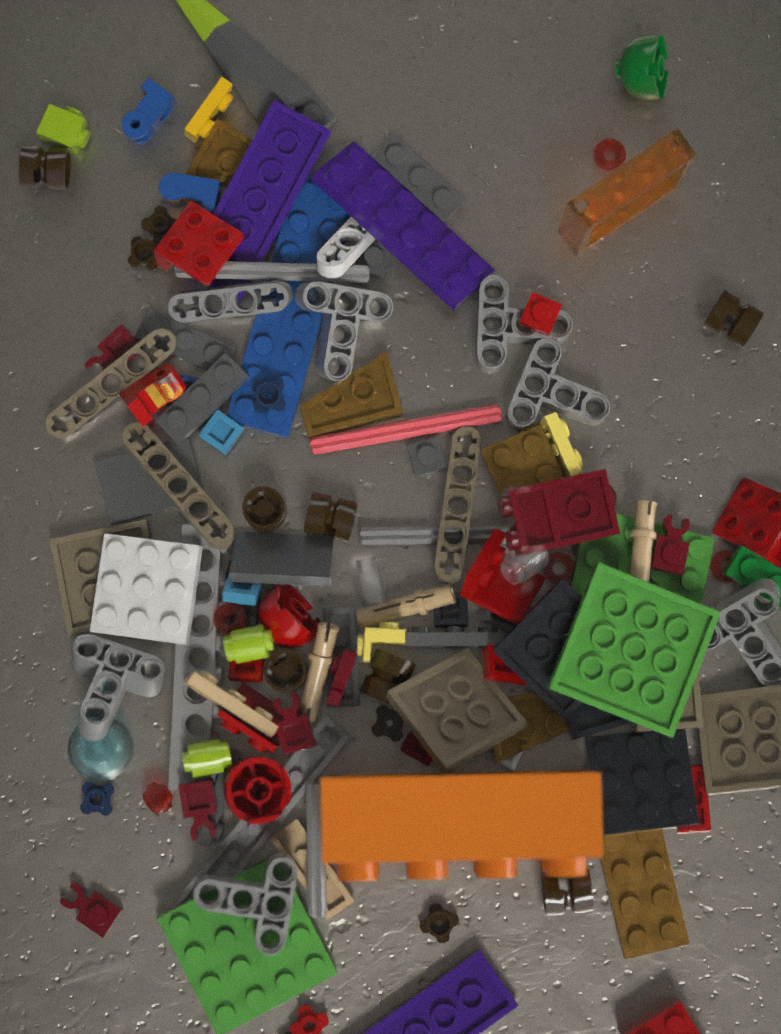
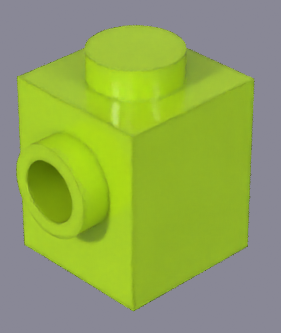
(64, 128)

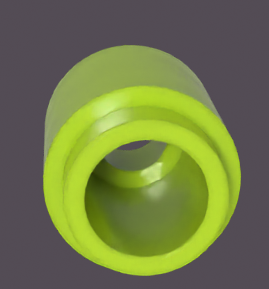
(248, 644)
(207, 758)

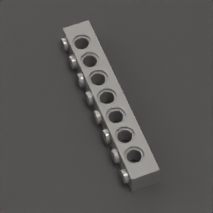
(183, 704)

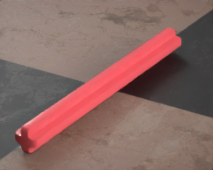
(405, 429)

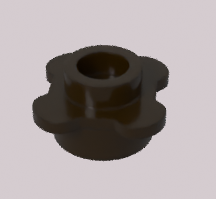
(150, 224)
(137, 259)
(381, 728)
(440, 932)

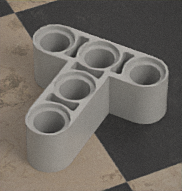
(348, 319)
(508, 332)
(551, 384)
(751, 625)
(112, 679)
(256, 907)

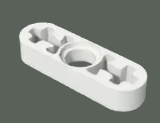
(346, 255)

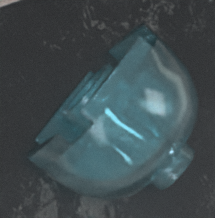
(102, 758)

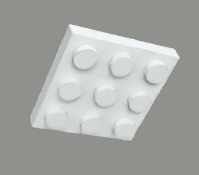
(146, 589)

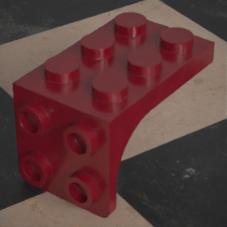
(558, 513)

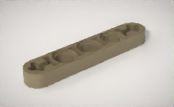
(100, 394)
(453, 489)
(184, 499)

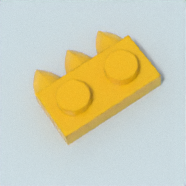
(201, 122)

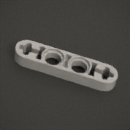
(229, 298)

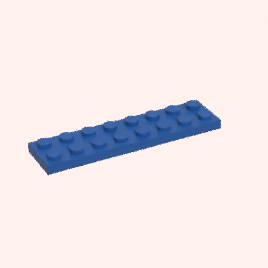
(285, 340)

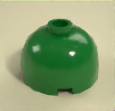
(643, 67)

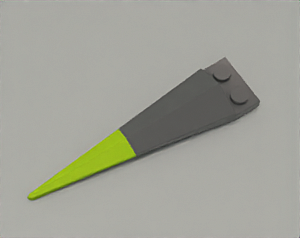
(252, 69)

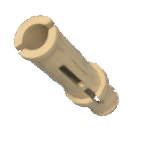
(642, 539)
(405, 606)
(321, 657)

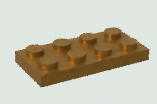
(643, 893)

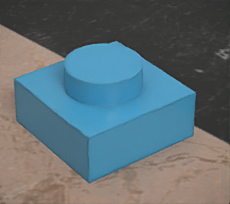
(221, 432)
(241, 592)

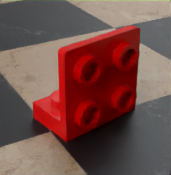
(198, 244)
(753, 520)
(489, 588)
(235, 726)

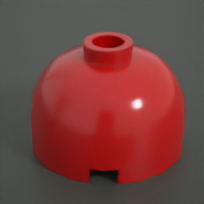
(287, 617)
(257, 789)

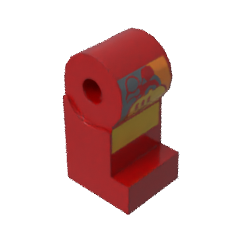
(153, 392)

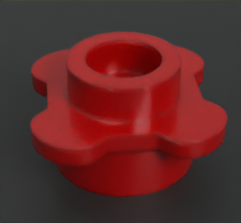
(306, 1015)

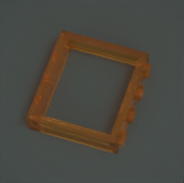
(627, 192)

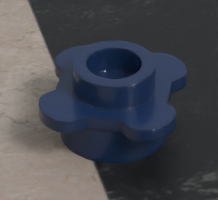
(275, 388)
(90, 805)

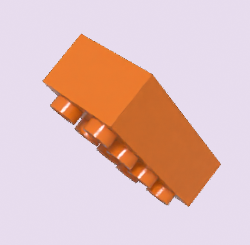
(461, 817)

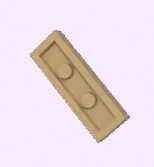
(232, 703)
(293, 841)

